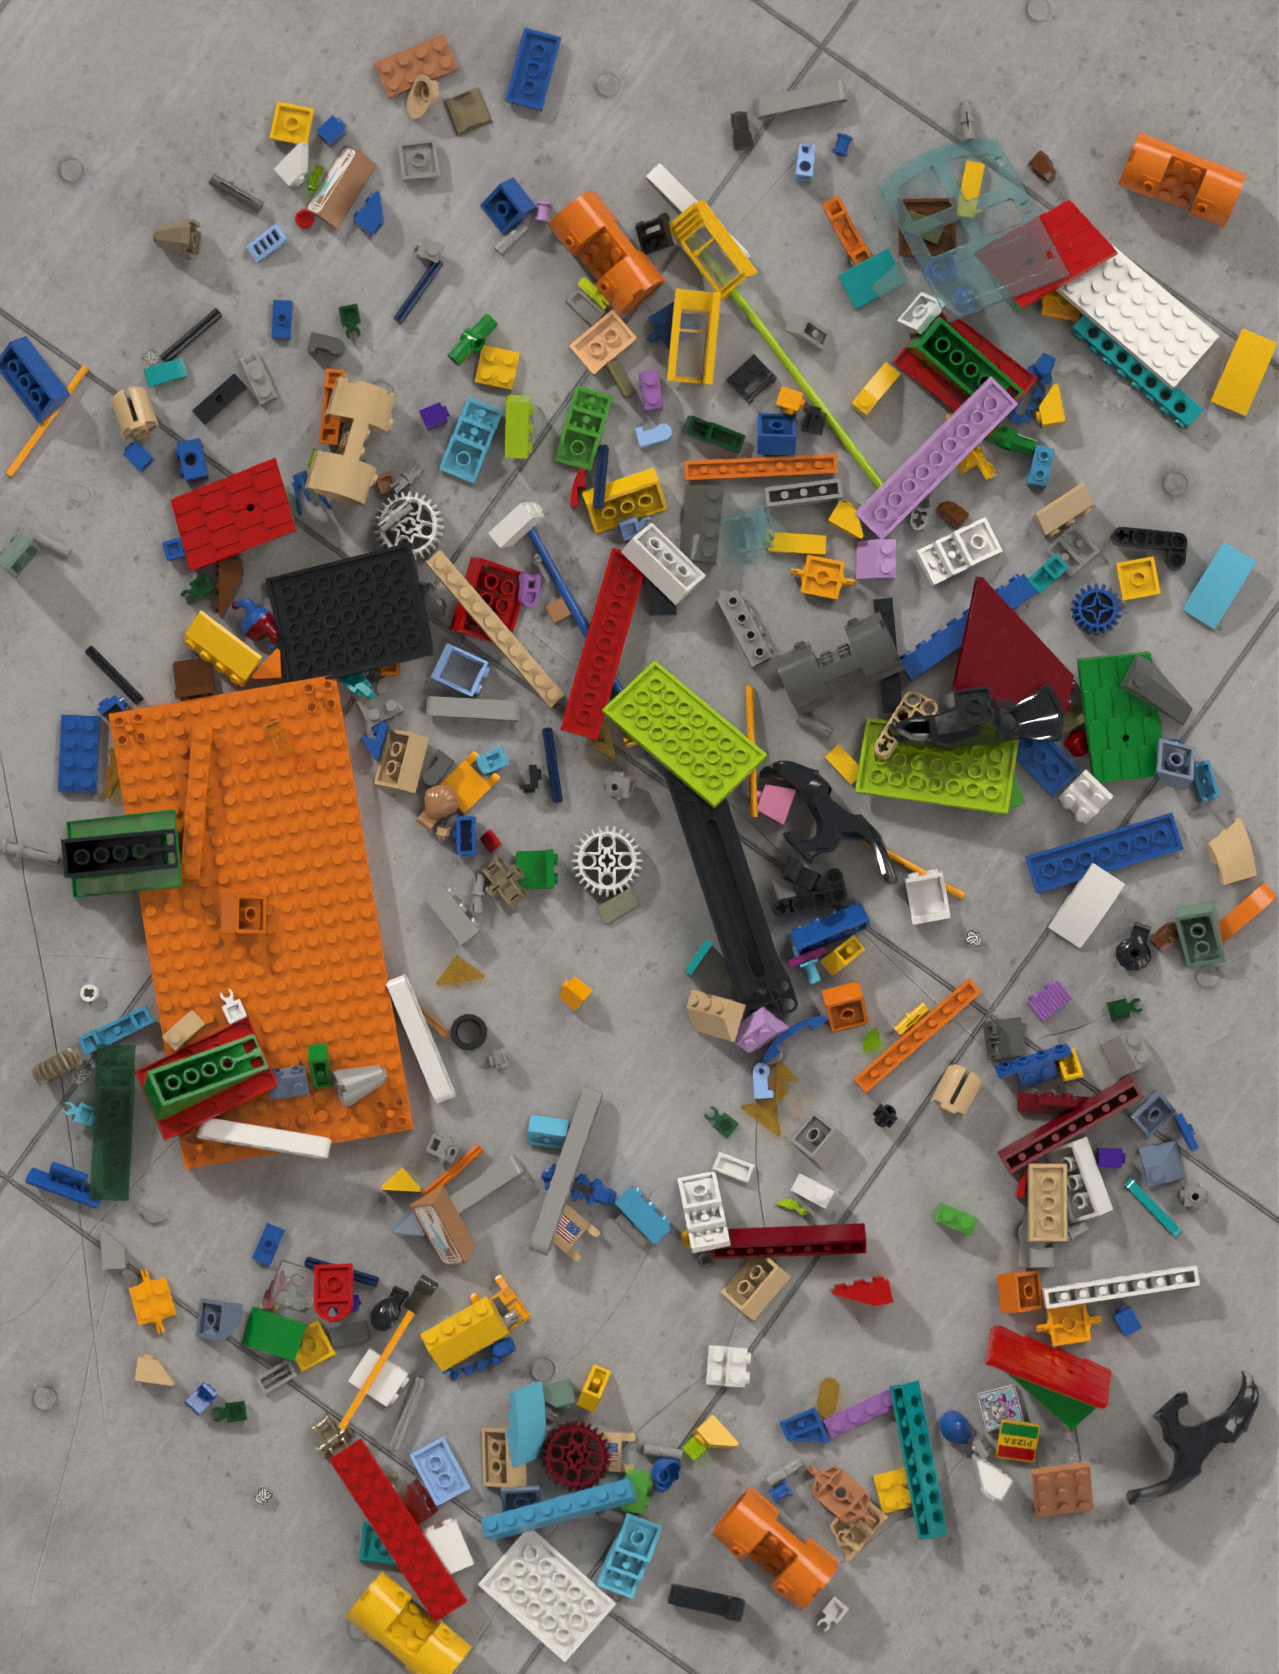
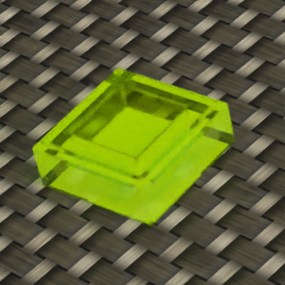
(693, 1449)

